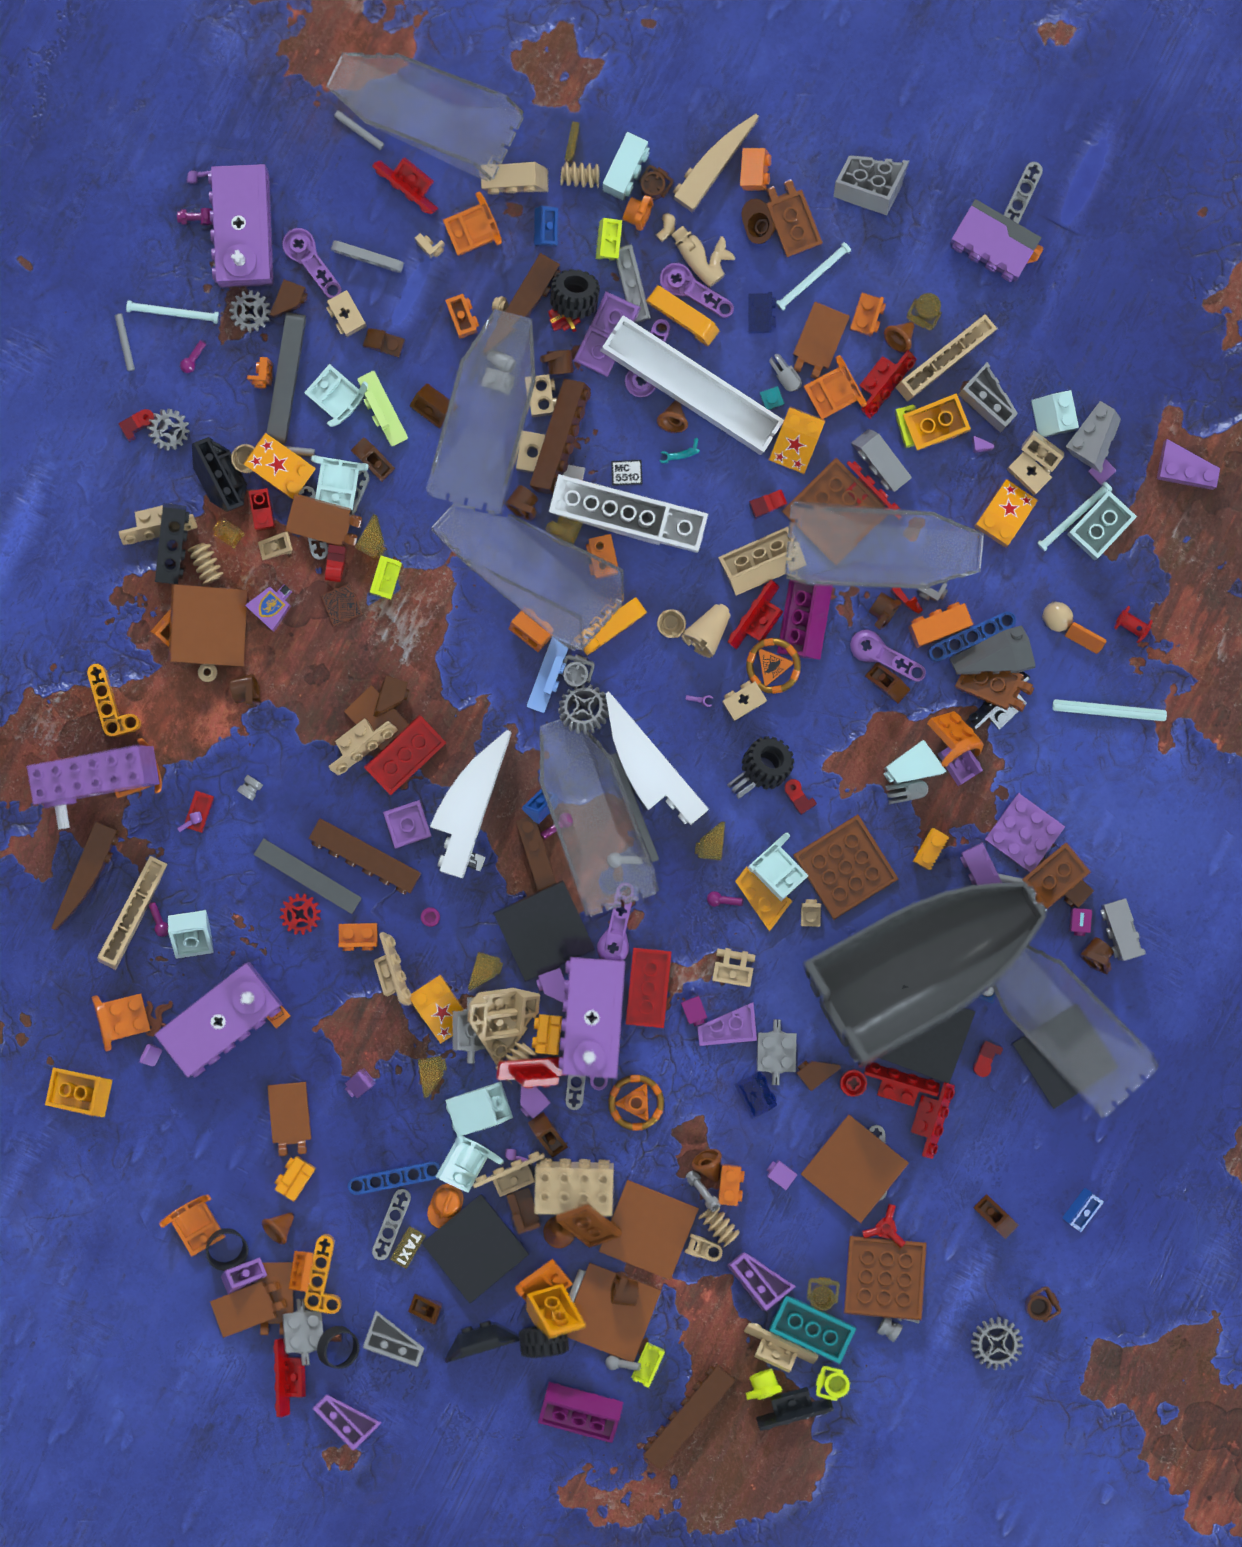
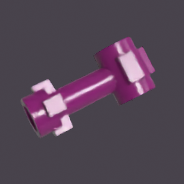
(204, 216)

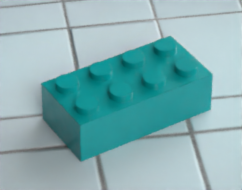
(812, 1328)

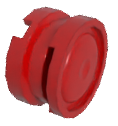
(853, 1083)

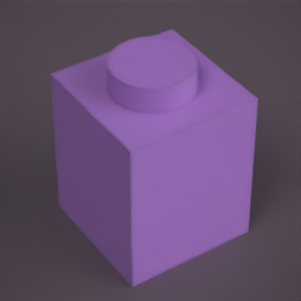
(781, 1174)

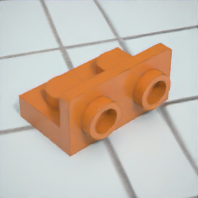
(867, 314)
(265, 370)
(358, 935)
(301, 1271)

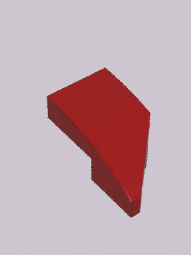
(912, 604)

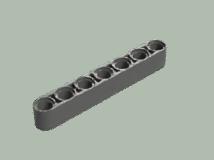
(286, 377)

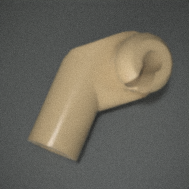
(669, 227)

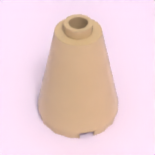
(707, 630)

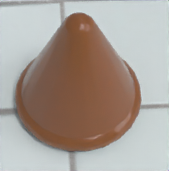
(899, 336)
(673, 419)
(708, 1163)
(278, 1227)
(556, 1234)

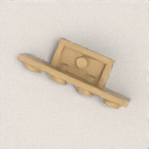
(149, 525)
(359, 742)
(390, 972)
(512, 1178)
(777, 1350)

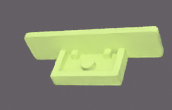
(383, 410)

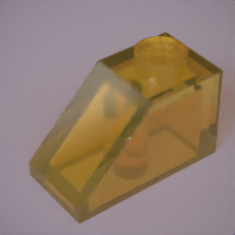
(228, 533)
(372, 539)
(711, 843)
(485, 968)
(431, 1072)

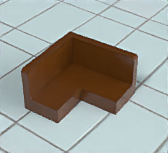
(523, 1210)

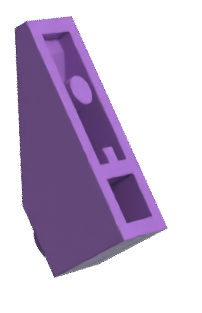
(359, 1083)

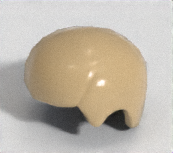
(240, 455)
(1057, 616)
(671, 623)

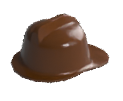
(757, 221)

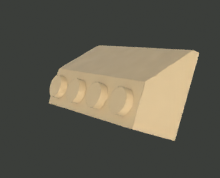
(756, 561)

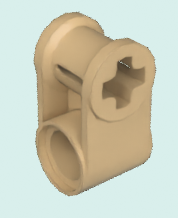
(702, 1248)

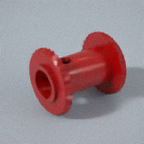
(1131, 622)

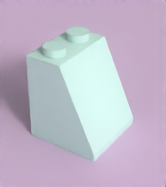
(913, 765)
(479, 1109)

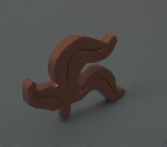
(156, 1023)

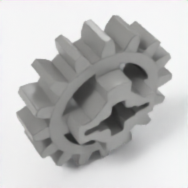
(244, 316)
(165, 421)

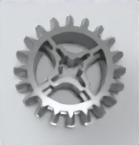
(594, 698)
(992, 1350)

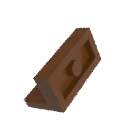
(431, 405)

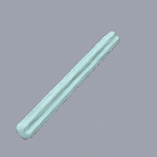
(1109, 710)

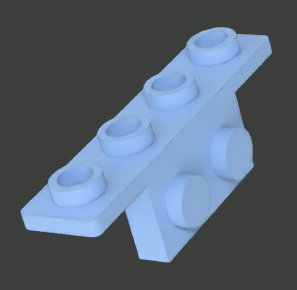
(547, 676)

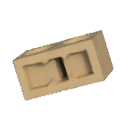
(546, 395)

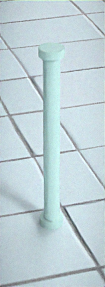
(813, 276)
(172, 311)
(1074, 516)

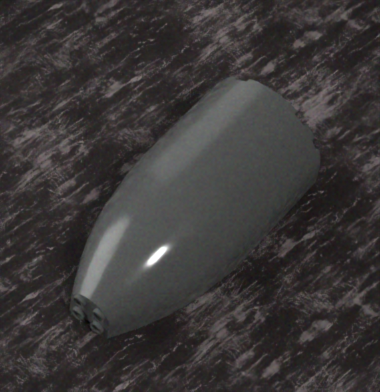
(939, 948)

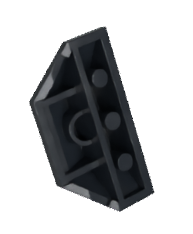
(217, 475)
(480, 1339)

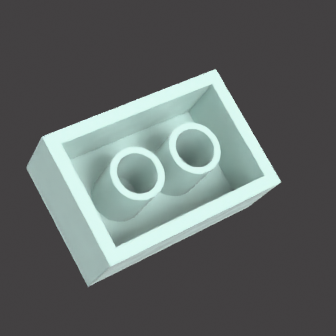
(626, 166)
(1101, 525)

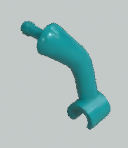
(682, 454)

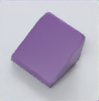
(981, 445)
(1107, 471)
(150, 1055)

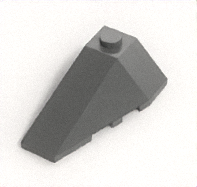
(1002, 652)

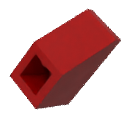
(261, 509)

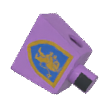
(271, 606)

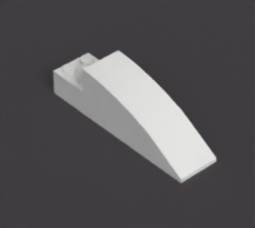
(628, 514)
(648, 769)
(466, 805)

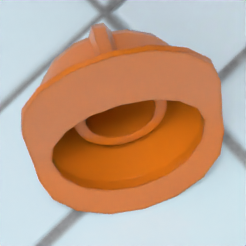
(444, 1204)

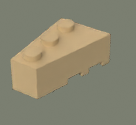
(518, 178)

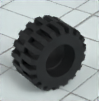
(574, 294)
(773, 751)
(537, 1344)

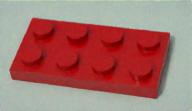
(405, 754)
(648, 987)

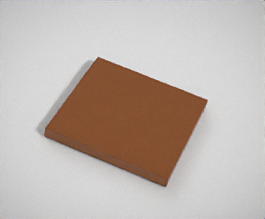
(831, 487)
(207, 625)
(845, 867)
(854, 1168)
(651, 1229)
(885, 1278)
(608, 1325)

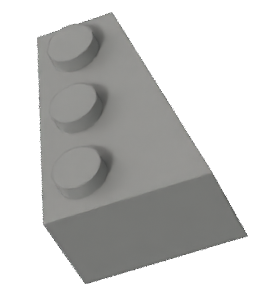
(988, 398)
(1094, 436)
(881, 460)
(1121, 930)
(392, 1342)

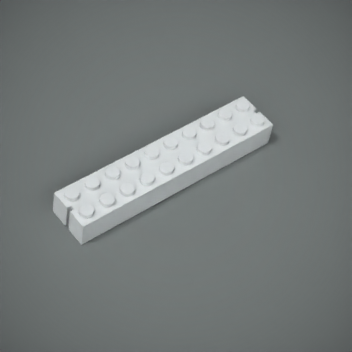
(692, 385)

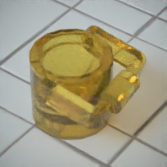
(926, 309)
(565, 529)
(821, 1295)

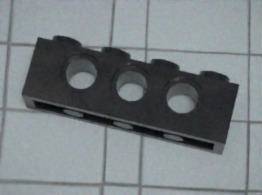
(165, 573)

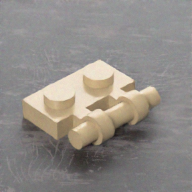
(732, 973)

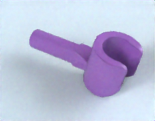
(192, 176)
(699, 699)
(195, 818)
(511, 1155)

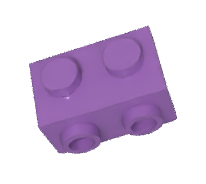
(962, 767)

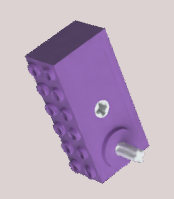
(245, 253)
(91, 775)
(196, 1037)
(594, 1045)

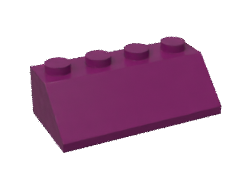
(805, 618)
(580, 1412)

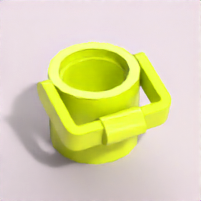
(834, 1381)
(764, 1385)

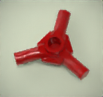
(886, 1228)

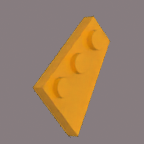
(761, 898)

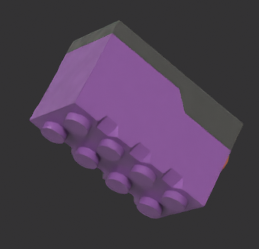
(996, 241)

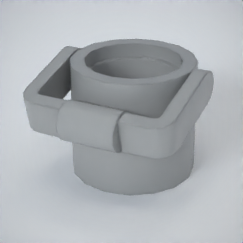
(576, 673)

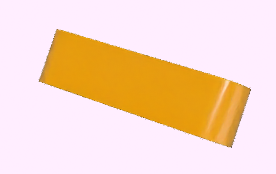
(684, 315)
(619, 621)
(113, 717)
(322, 1272)

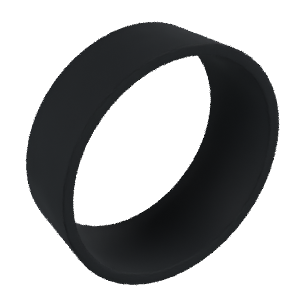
(223, 1266)
(326, 1338)

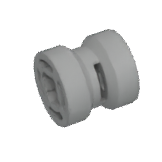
(250, 787)
(889, 1329)

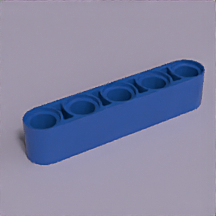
(962, 639)
(384, 1176)

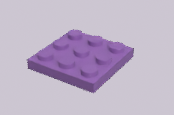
(1024, 833)

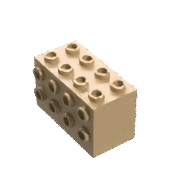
(570, 1185)

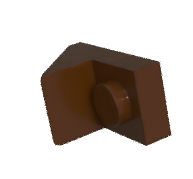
(383, 342)

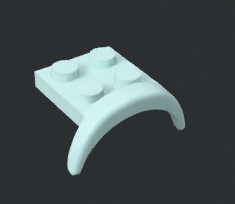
(336, 395)
(337, 480)
(778, 869)
(465, 1163)

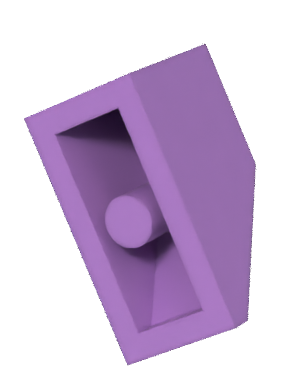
(553, 984)
(533, 1101)
(243, 1275)

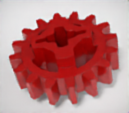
(295, 921)

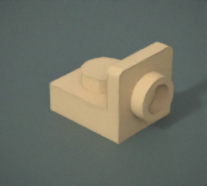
(426, 245)
(810, 913)

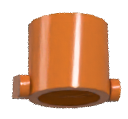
(638, 211)

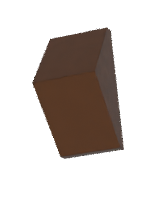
(425, 1308)

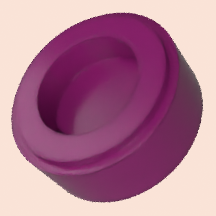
(430, 917)

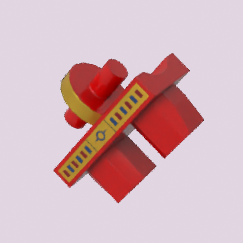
(559, 321)

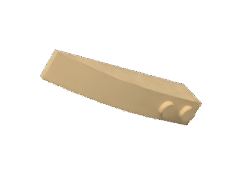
(711, 165)
(945, 358)
(132, 913)

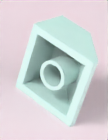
(1055, 414)
(190, 934)

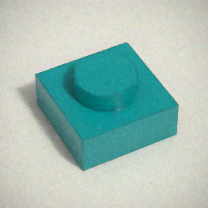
(772, 398)

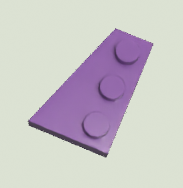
(729, 1028)

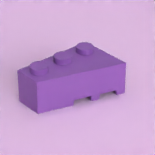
(1186, 468)
(980, 865)
(759, 1281)
(347, 1422)

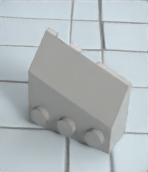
(870, 182)

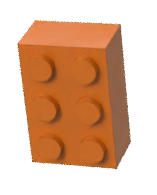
(940, 624)

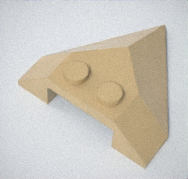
(502, 1018)

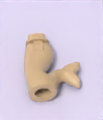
(695, 256)

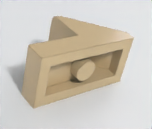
(275, 546)

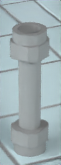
(694, 1178)

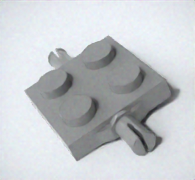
(463, 1034)
(776, 1052)
(302, 1331)

